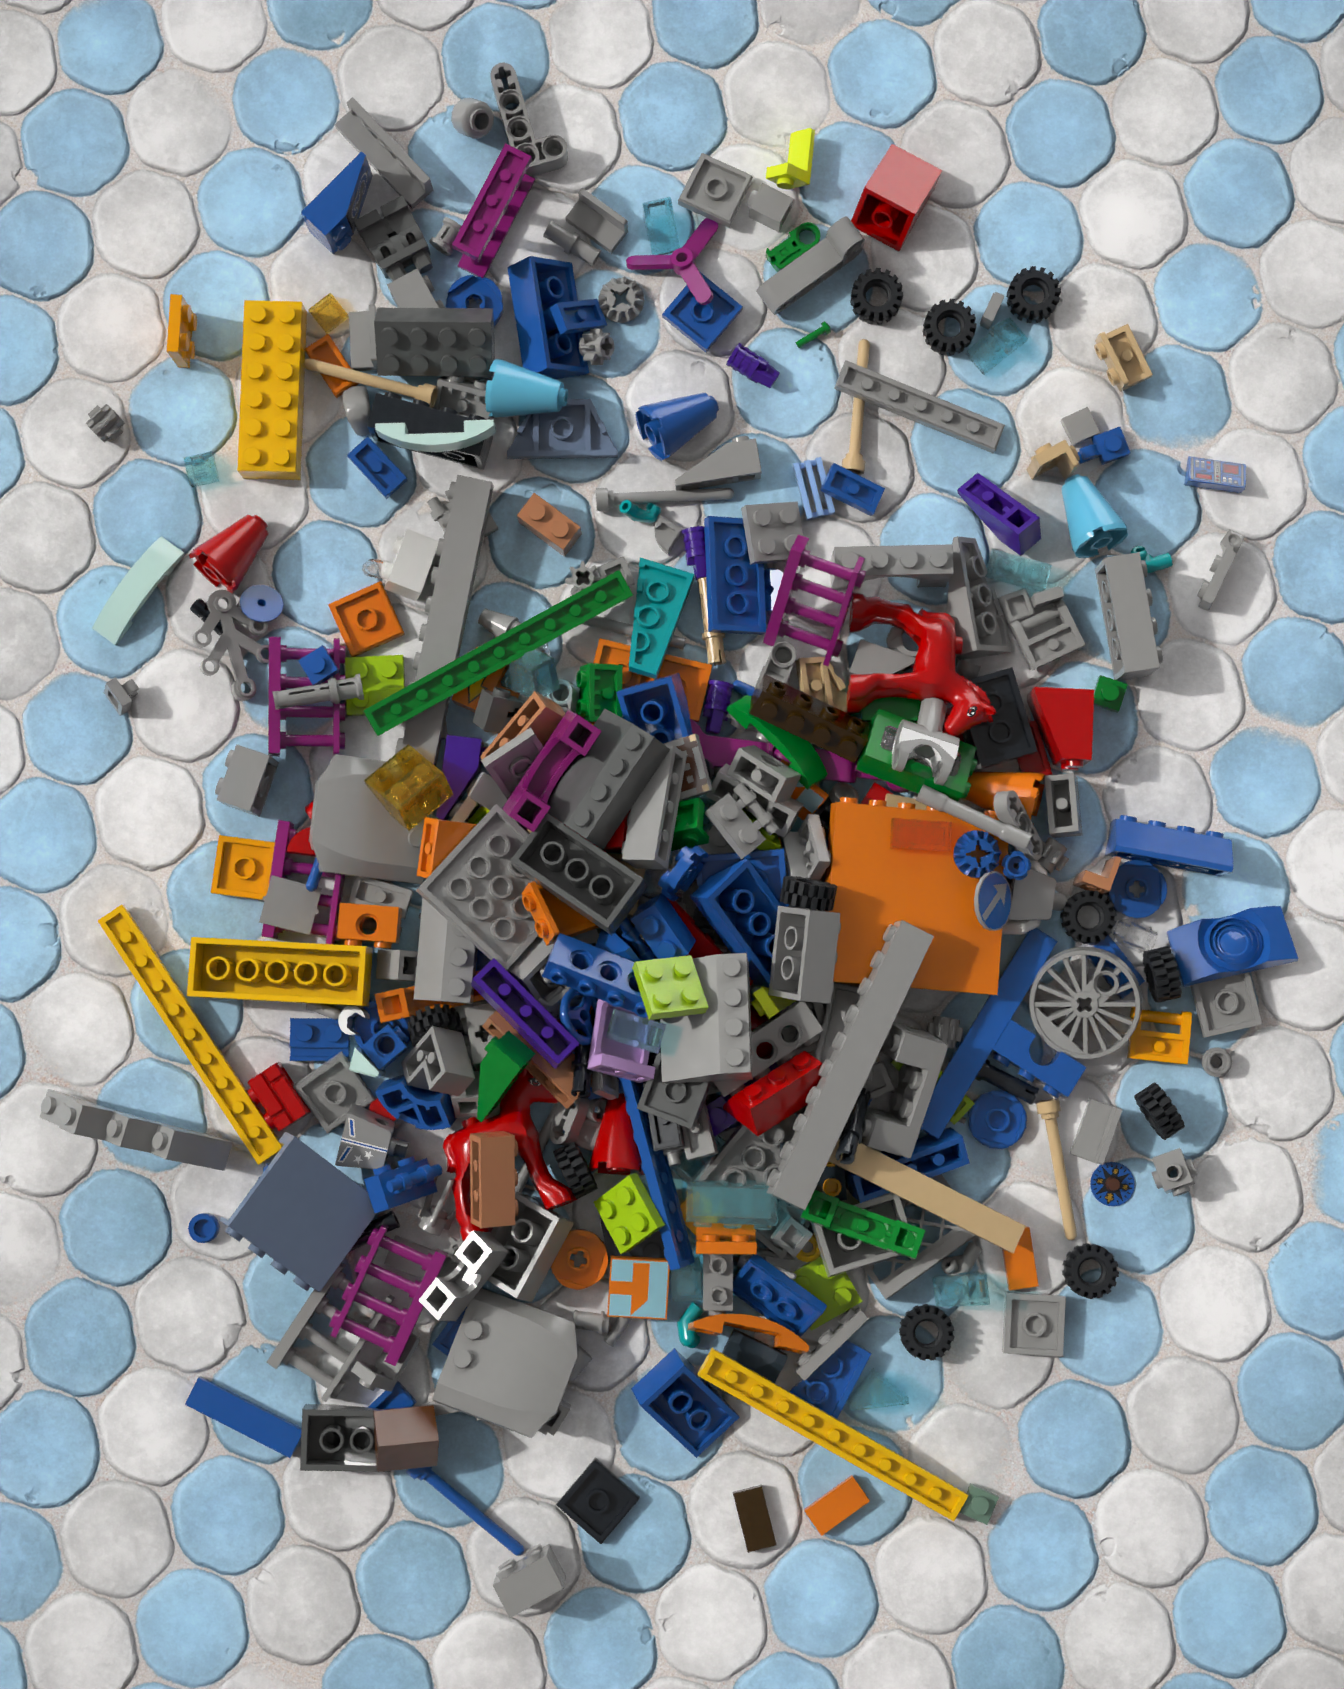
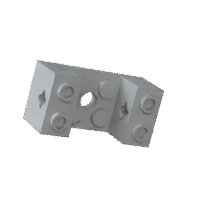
(922, 1060)

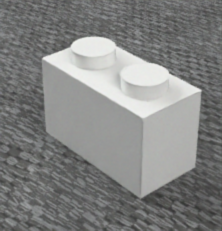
(411, 564)

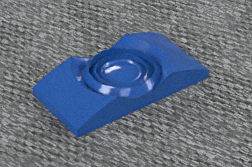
(1231, 945)

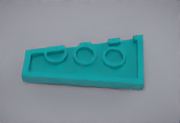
(657, 610)

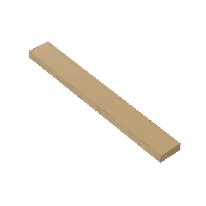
(933, 1197)

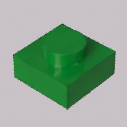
(1109, 693)

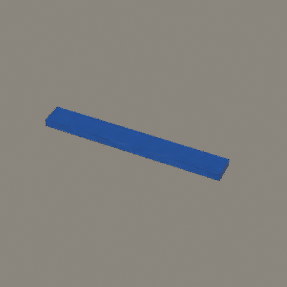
(986, 1030)

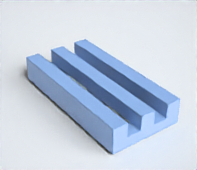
(821, 472)

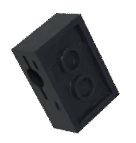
(1010, 732)

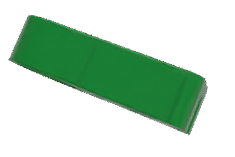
(791, 247)

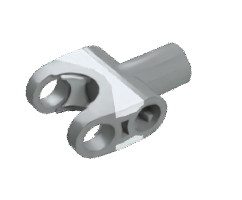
(926, 741)

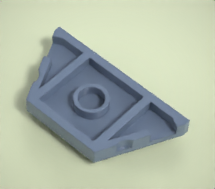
(563, 434)

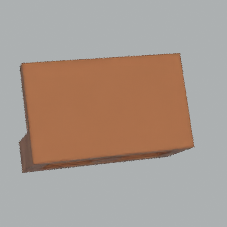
(1101, 883)

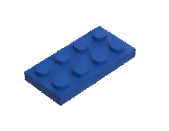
(733, 584)

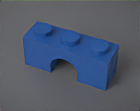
(1058, 1075)

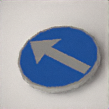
(993, 901)

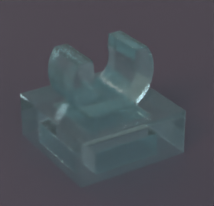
(201, 469)

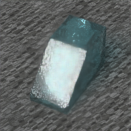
(532, 673)
(687, 1280)

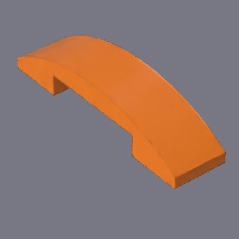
(401, 1004)
(784, 1338)

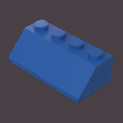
(535, 288)
(1170, 847)
(742, 915)

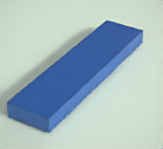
(244, 1417)

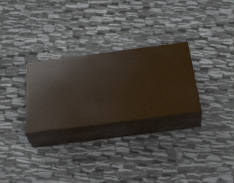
(754, 1518)

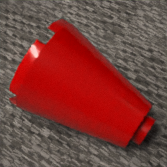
(231, 552)
(615, 1146)

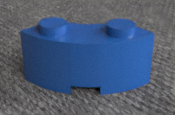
(416, 1105)

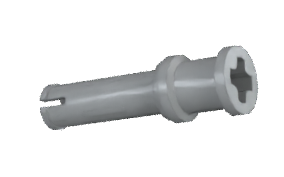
(332, 691)

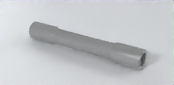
(941, 802)

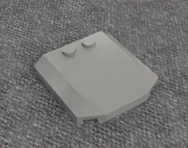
(355, 831)
(508, 1364)

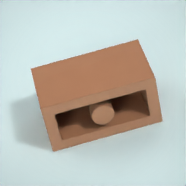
(549, 524)

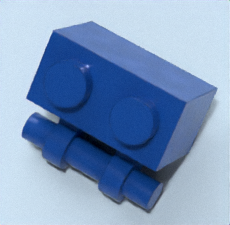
(660, 928)
(403, 1184)

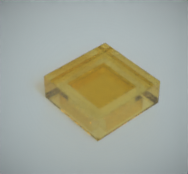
(328, 313)

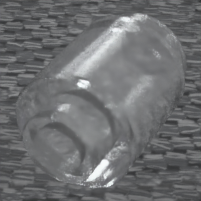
(1134, 934)

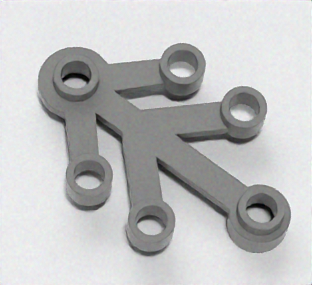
(231, 640)

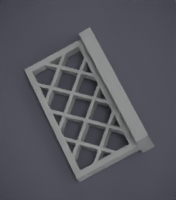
(926, 1259)

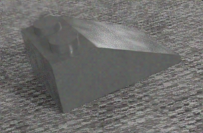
(337, 1438)

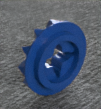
(967, 843)

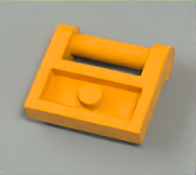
(1161, 1045)

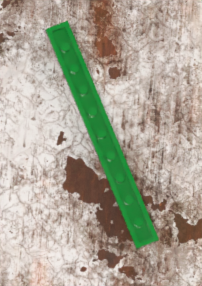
(497, 653)

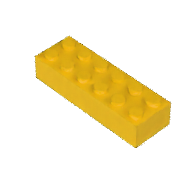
(272, 390)
(280, 971)

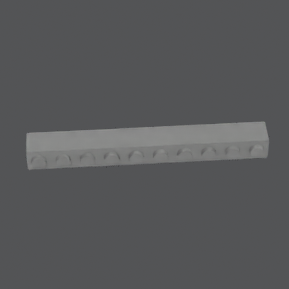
(449, 603)
(849, 1064)

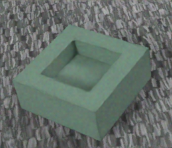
(979, 1504)

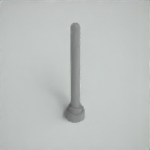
(607, 499)

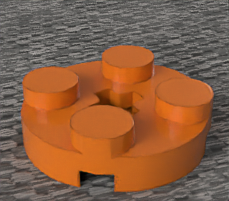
(585, 1274)

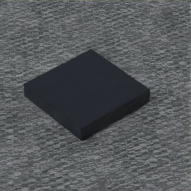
(598, 1500)

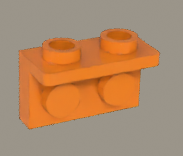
(725, 1240)

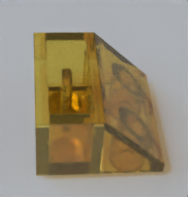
(409, 787)

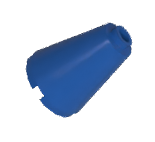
(675, 422)

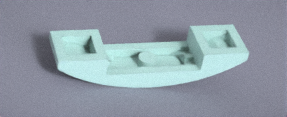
(474, 432)
(136, 588)

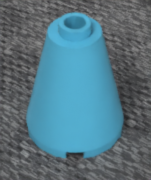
(522, 391)
(1090, 518)

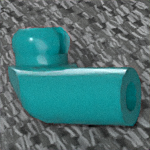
(637, 514)
(1153, 563)
(688, 1337)

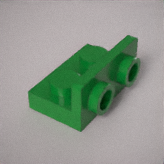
(598, 690)
(689, 825)

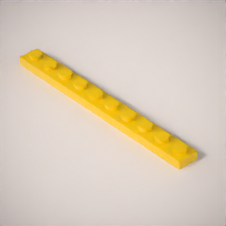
(190, 1034)
(832, 1434)

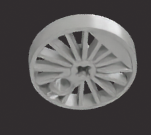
(1054, 1034)

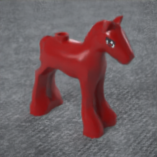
(933, 668)
(516, 1120)

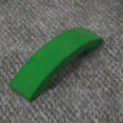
(797, 750)
(863, 1225)

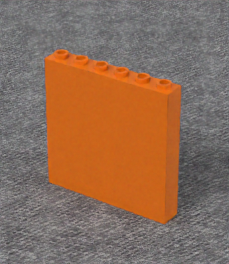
(908, 885)

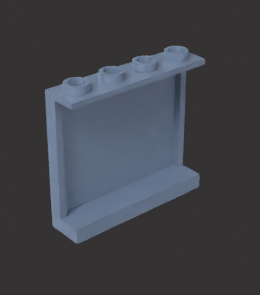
(302, 1214)

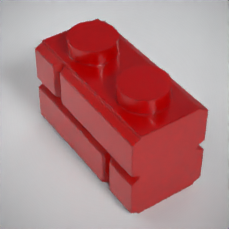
(278, 1097)

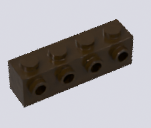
(809, 718)

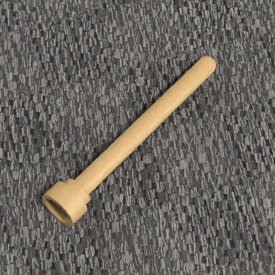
(423, 392)
(854, 460)
(1049, 1111)

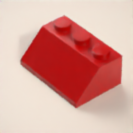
(775, 1094)

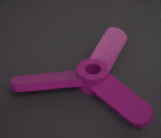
(688, 255)

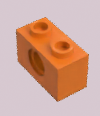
(352, 918)

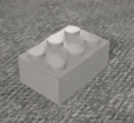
(804, 954)
(531, 1247)
(846, 1254)

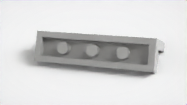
(384, 154)

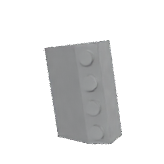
(718, 1041)

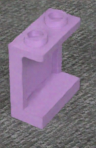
(613, 1056)

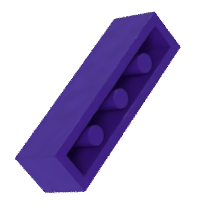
(524, 1013)

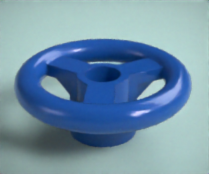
(578, 1016)

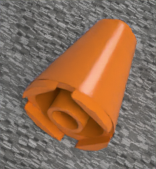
(1026, 785)

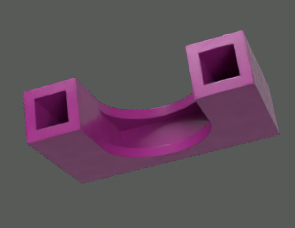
(530, 797)

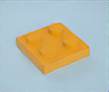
(180, 327)
(242, 867)

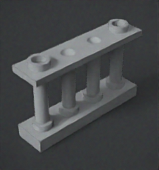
(303, 1329)

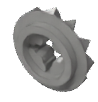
(622, 312)

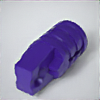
(752, 366)
(695, 550)
(717, 701)

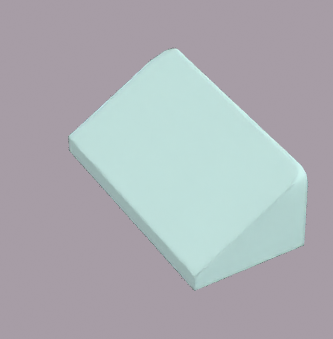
(362, 1064)

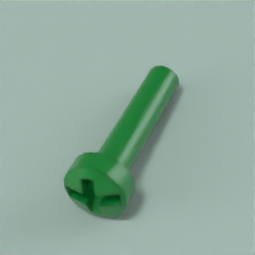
(825, 328)

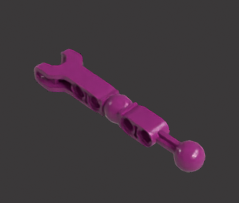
(723, 750)

